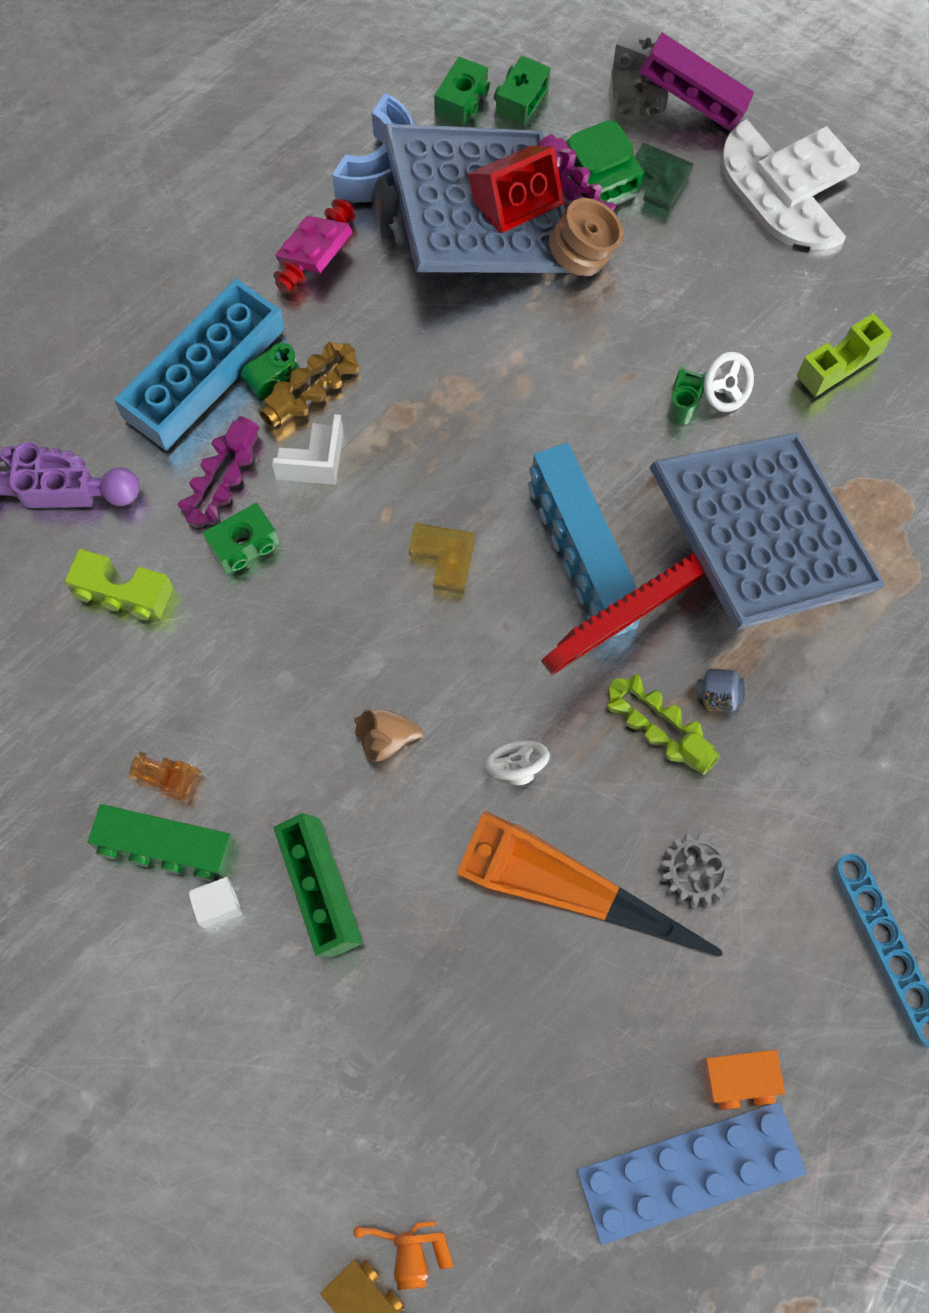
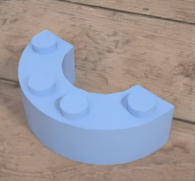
(357, 175)

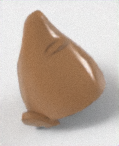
(384, 733)

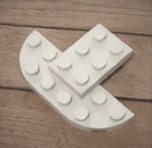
(782, 183)

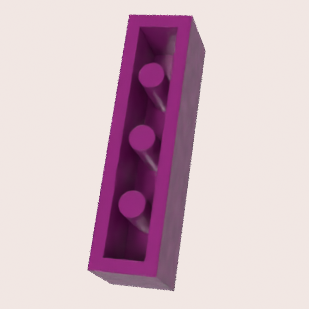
(696, 82)

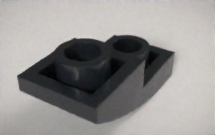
(383, 206)

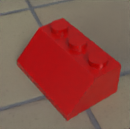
(518, 187)

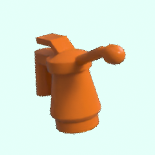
(410, 1263)

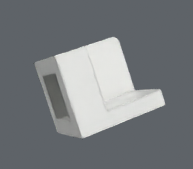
(215, 902)

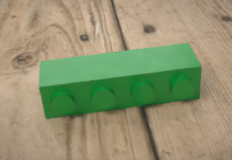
(161, 842)
(317, 885)

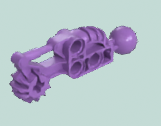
(56, 469)

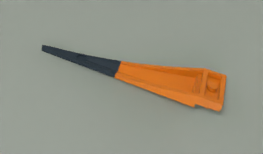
(524, 865)

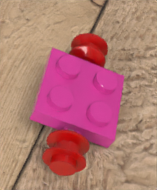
(313, 245)

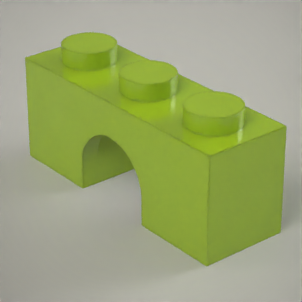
(830, 365)
(142, 595)

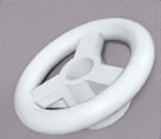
(725, 381)
(517, 766)

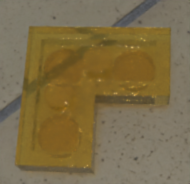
(450, 548)

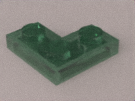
(667, 172)

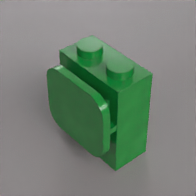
(609, 159)

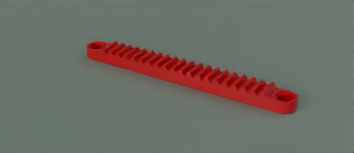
(623, 613)

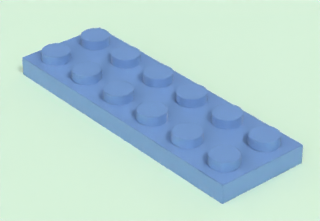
(690, 1172)

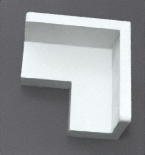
(319, 462)

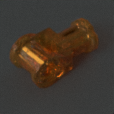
(167, 777)

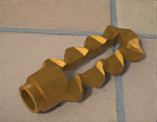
(282, 405)

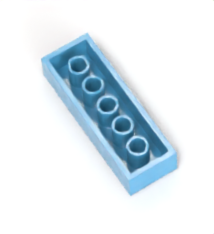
(200, 364)
(579, 530)

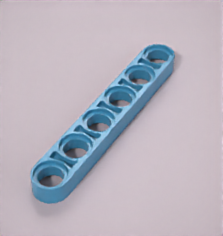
(884, 952)

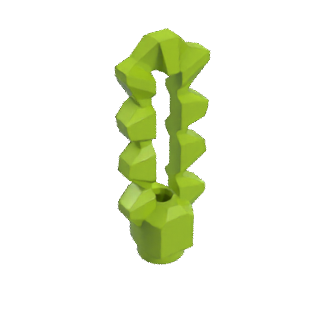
(693, 747)

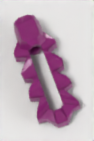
(565, 161)
(239, 442)

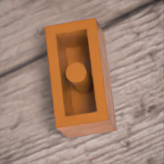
(743, 1078)

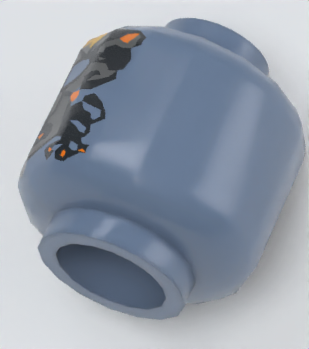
(721, 690)

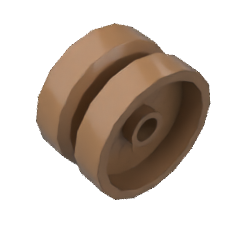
(585, 237)

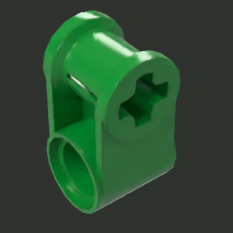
(268, 369)
(686, 391)

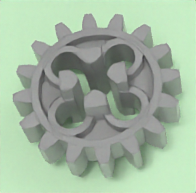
(681, 860)

